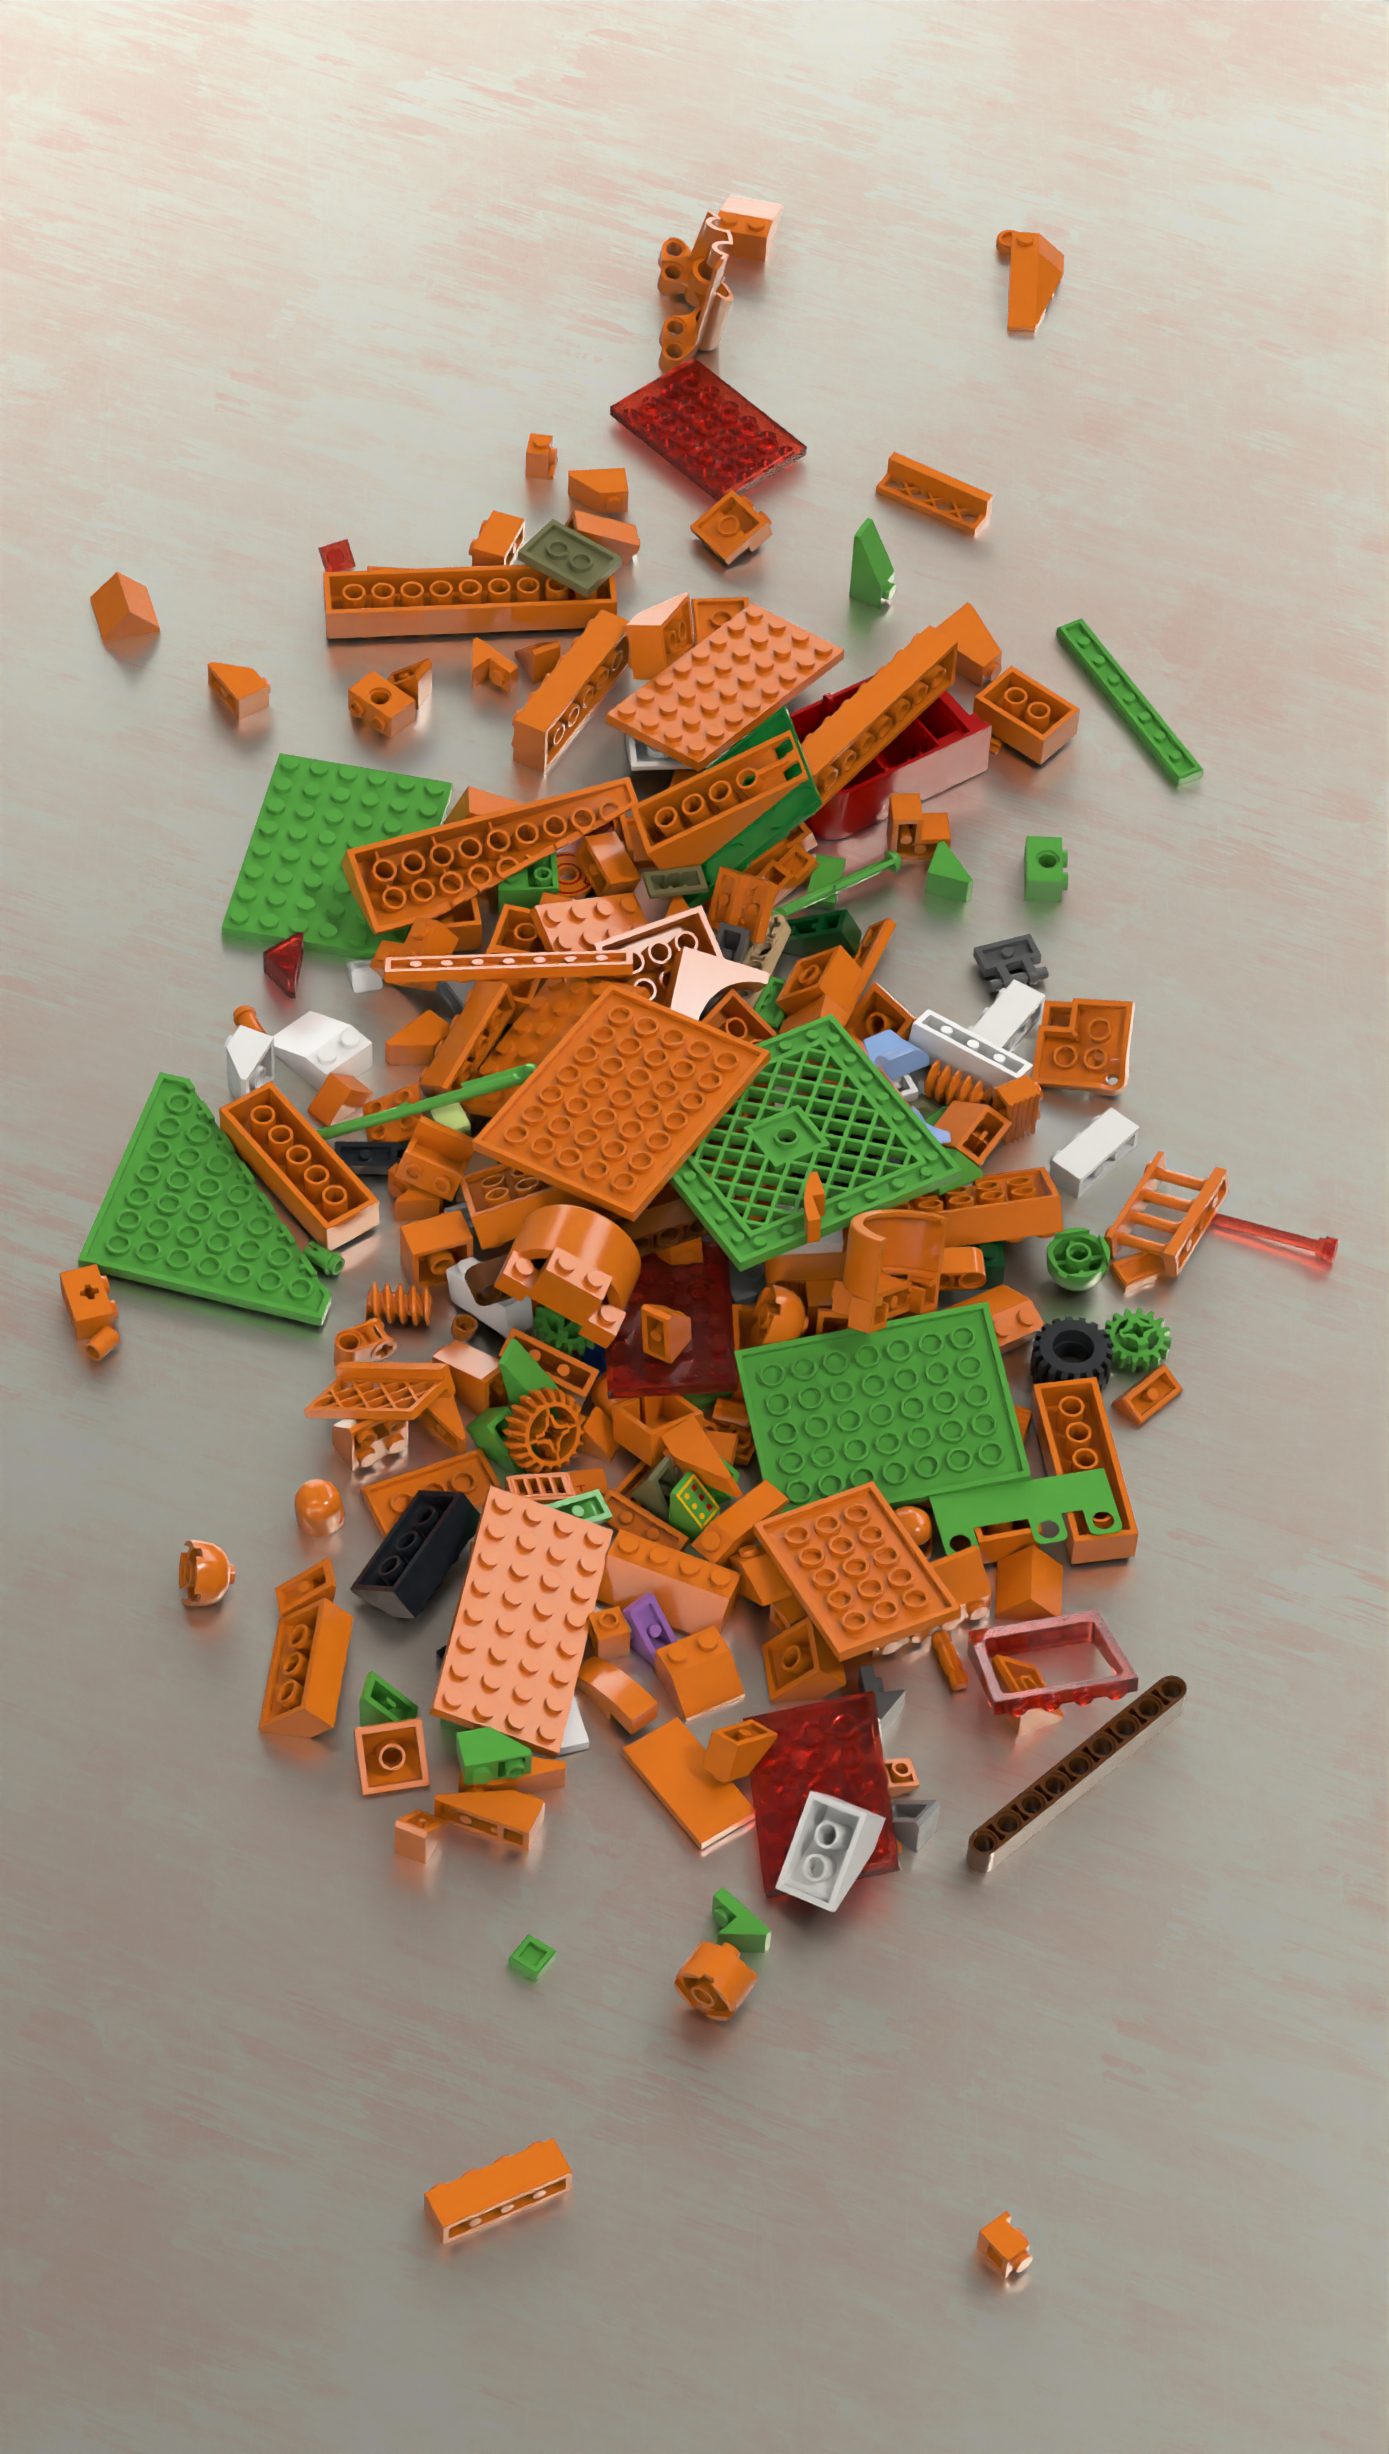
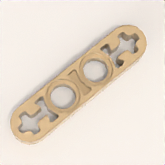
(776, 938)

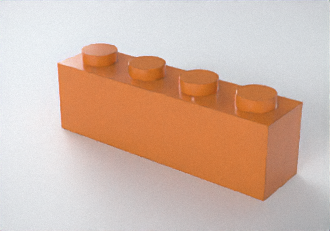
(497, 2190)

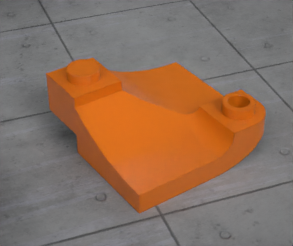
(1084, 1045)

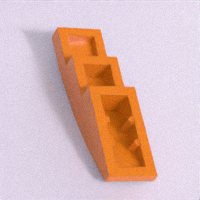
(789, 871)

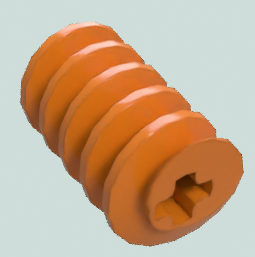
(948, 1088)
(399, 1304)

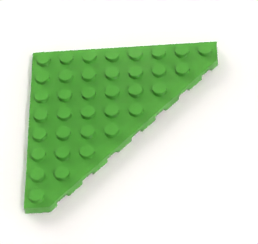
(194, 1218)

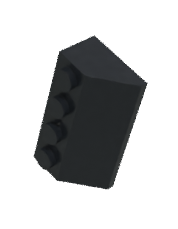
(418, 1552)

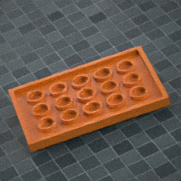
(538, 1031)
(856, 1571)

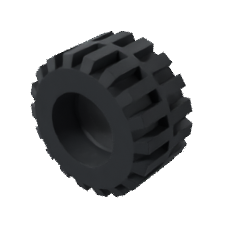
(1074, 1340)

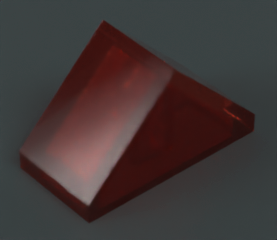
(284, 963)

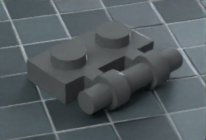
(1010, 955)

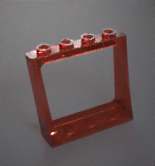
(1048, 1634)

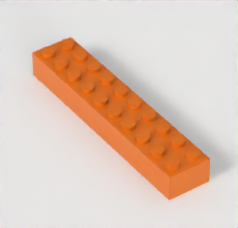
(456, 601)

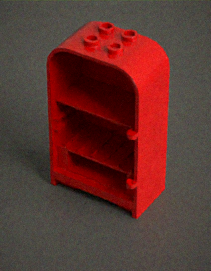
(925, 758)

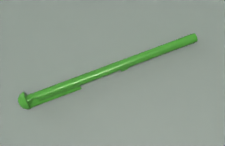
(891, 861)
(471, 1089)

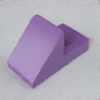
(648, 1627)

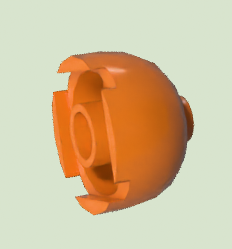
(779, 1316)
(204, 1573)

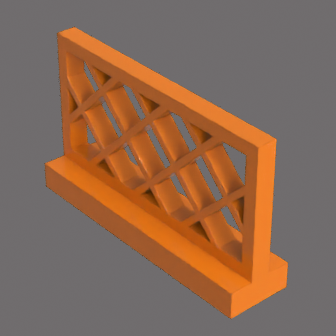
(382, 1391)

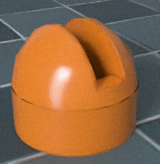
(464, 1327)

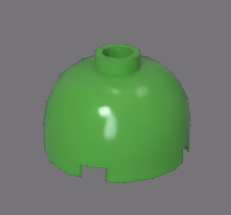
(1077, 1259)

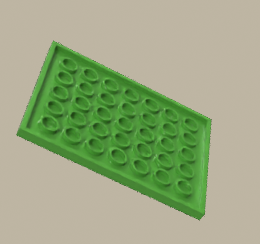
(297, 847)
(901, 1407)

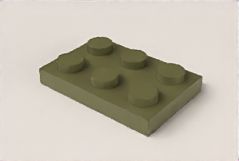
(569, 558)

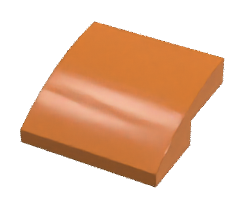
(742, 902)

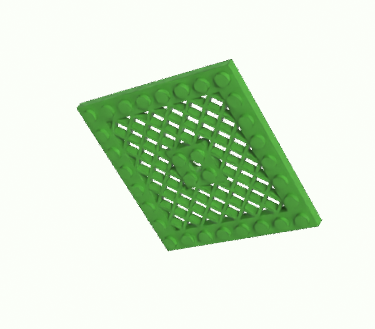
(826, 1042)

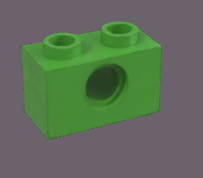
(1044, 869)

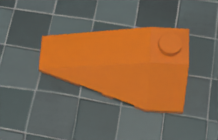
(1033, 278)

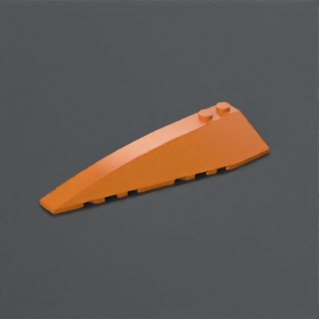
(453, 862)
(994, 1209)

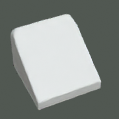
(363, 977)

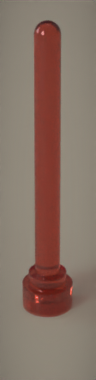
(1324, 1247)

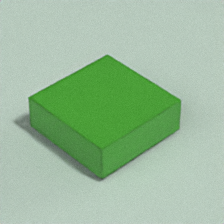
(532, 1957)

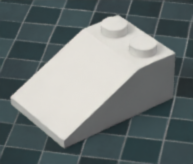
(323, 1046)
(828, 1850)

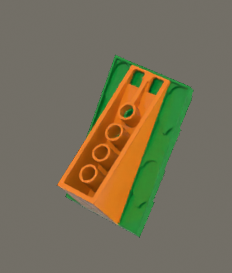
(733, 806)

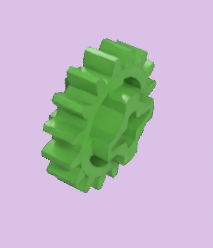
(551, 1328)
(1137, 1339)

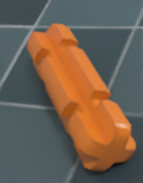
(949, 1660)

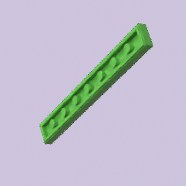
(1129, 702)

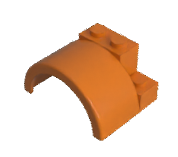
(884, 1245)
(583, 1263)

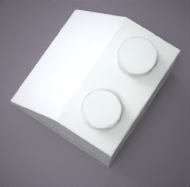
(249, 1060)

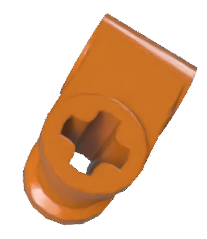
(363, 1343)

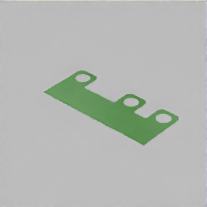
(1032, 1500)

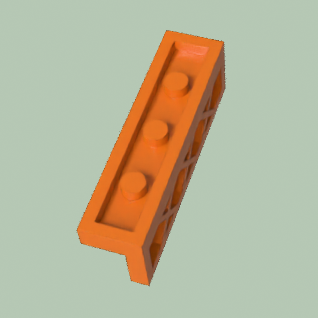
(939, 489)

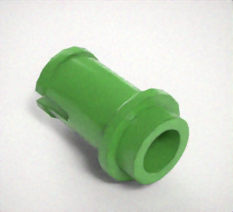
(330, 1261)

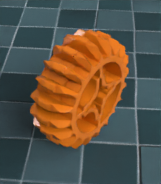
(535, 1425)

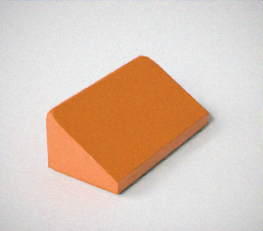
(1148, 1395)

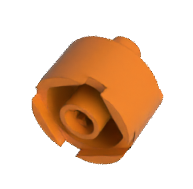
(715, 1979)

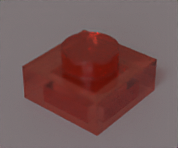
(337, 556)

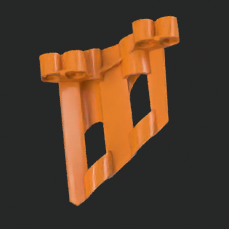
(702, 282)

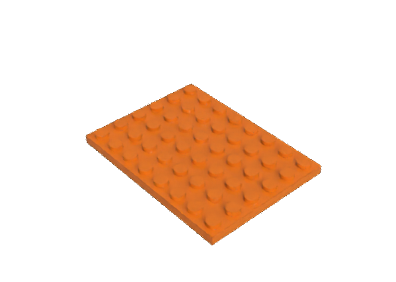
(621, 1101)

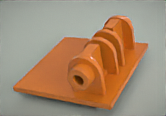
(399, 1129)

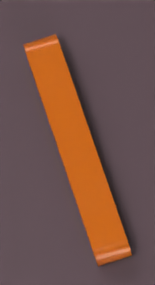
(961, 1269)

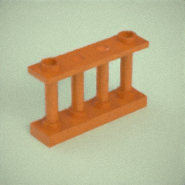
(1185, 1232)

